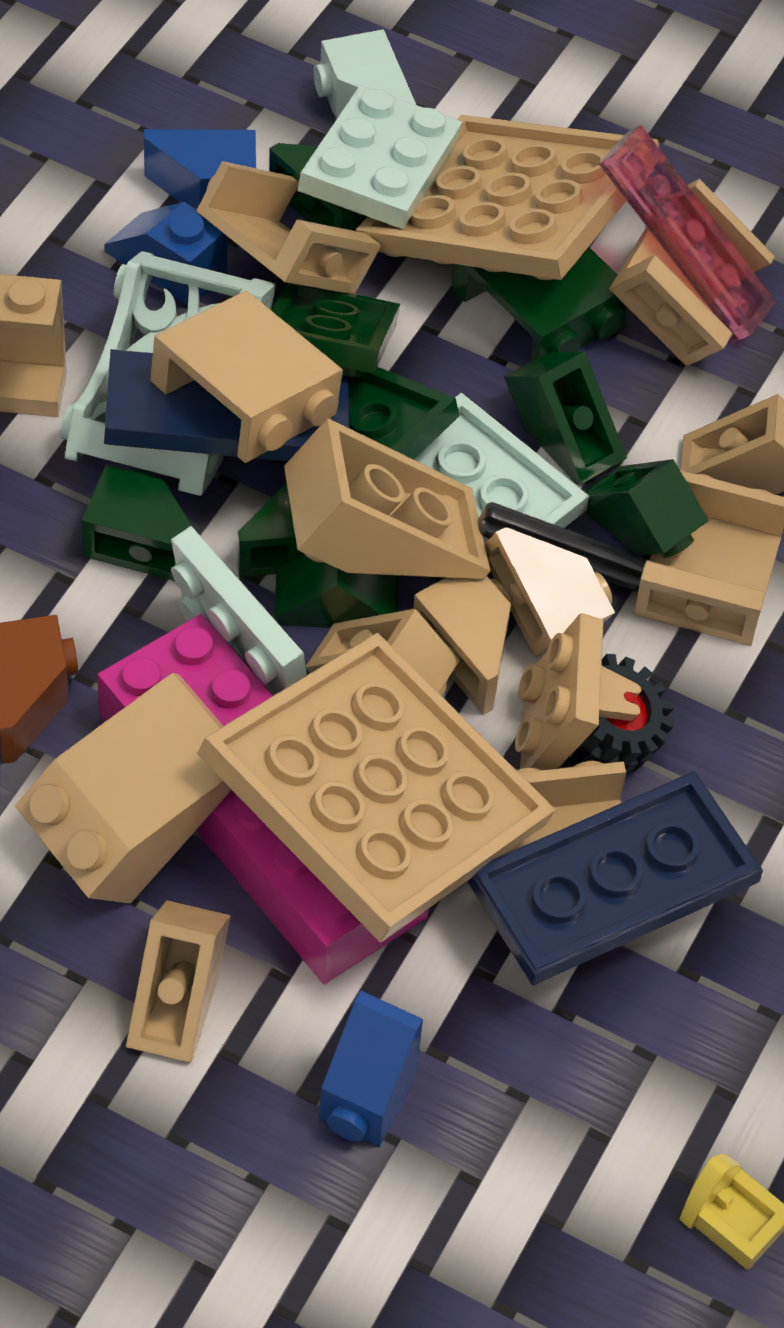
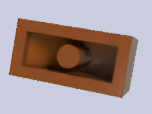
(32, 680)

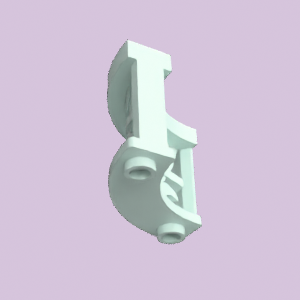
(84, 420)

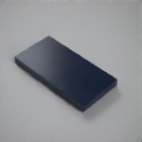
(183, 419)
(614, 877)

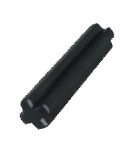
(611, 562)

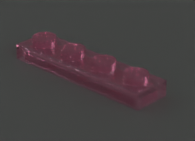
(687, 232)

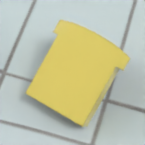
(734, 1210)

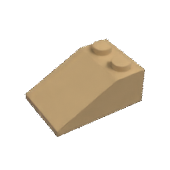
(380, 510)
(128, 792)

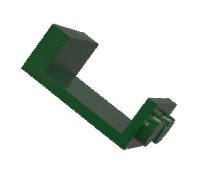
(554, 312)

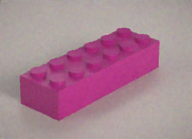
(269, 872)

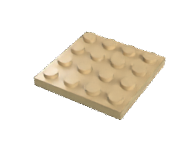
(511, 200)
(376, 785)

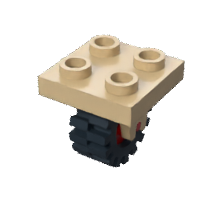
(589, 704)

